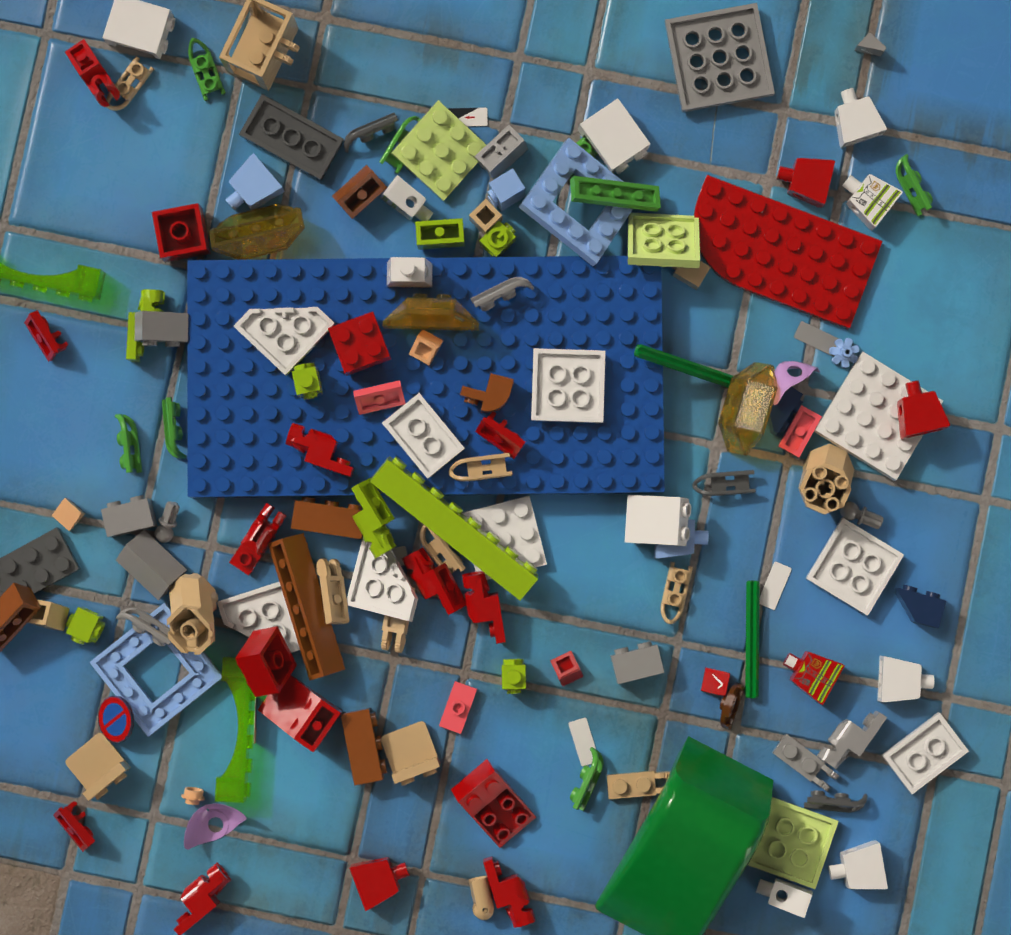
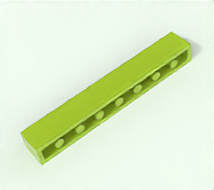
(455, 528)

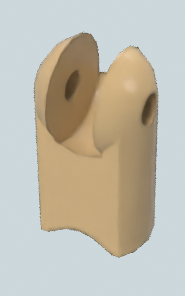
(481, 897)

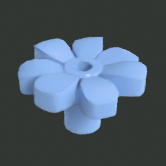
(839, 352)

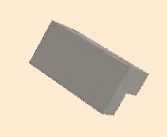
(150, 564)

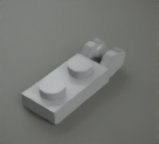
(803, 761)

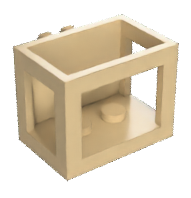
(261, 45)

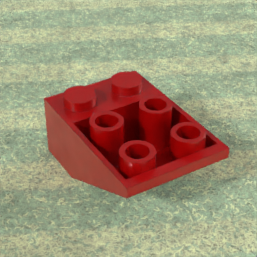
(301, 713)
(493, 803)

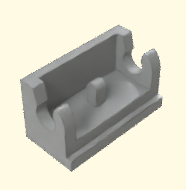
(501, 152)

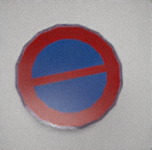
(116, 719)

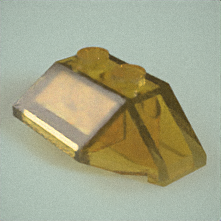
(257, 232)
(431, 314)
(747, 407)

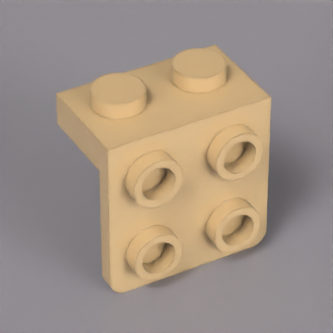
(410, 753)
(97, 766)

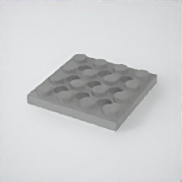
(723, 21)

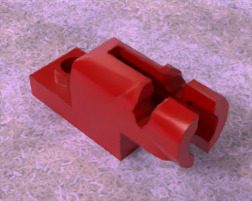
(92, 71)
(319, 449)
(257, 539)
(434, 580)
(483, 605)
(509, 892)
(200, 897)

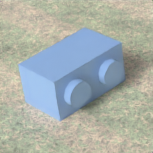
(506, 190)

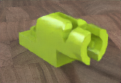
(148, 302)
(373, 518)

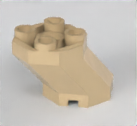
(826, 479)
(192, 613)

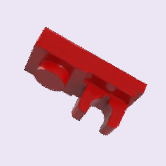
(40, 331)
(499, 436)
(80, 834)

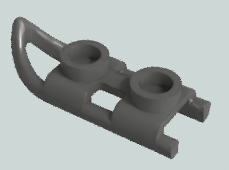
(366, 131)
(719, 484)
(840, 802)

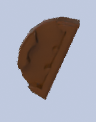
(730, 704)

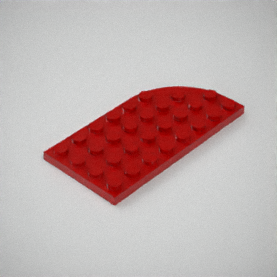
(784, 252)

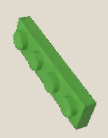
(615, 193)

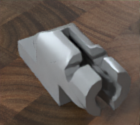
(851, 738)

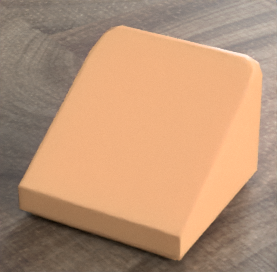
(425, 347)
(68, 514)

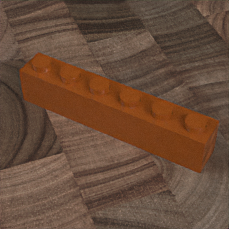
(305, 606)

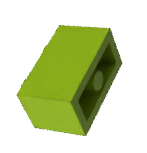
(440, 234)

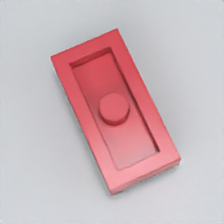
(379, 397)
(799, 431)
(458, 707)

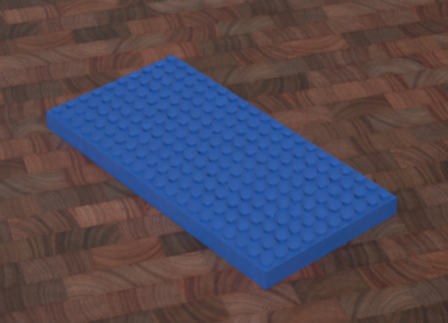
(246, 405)

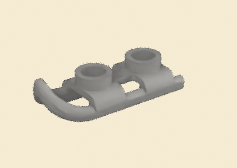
(505, 290)
(143, 624)

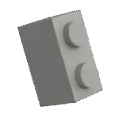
(161, 327)
(128, 517)
(637, 662)

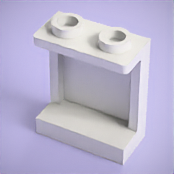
(139, 26)
(615, 136)
(657, 520)

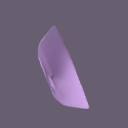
(785, 381)
(198, 830)

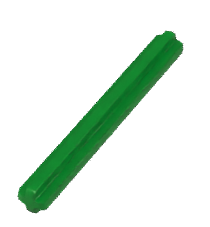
(682, 365)
(752, 639)

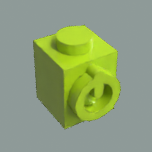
(498, 239)
(307, 381)
(85, 626)
(513, 675)

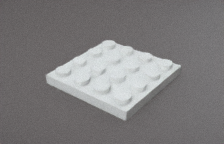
(865, 417)

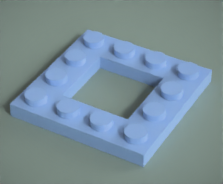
(540, 205)
(150, 714)

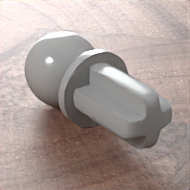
(851, 511)
(164, 532)

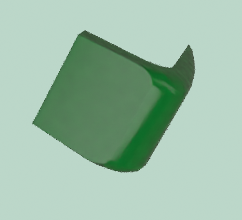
(690, 845)

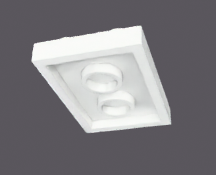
(423, 435)
(925, 753)

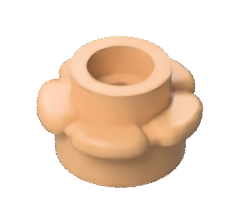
(193, 795)

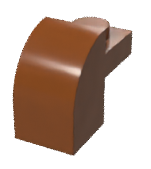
(494, 398)

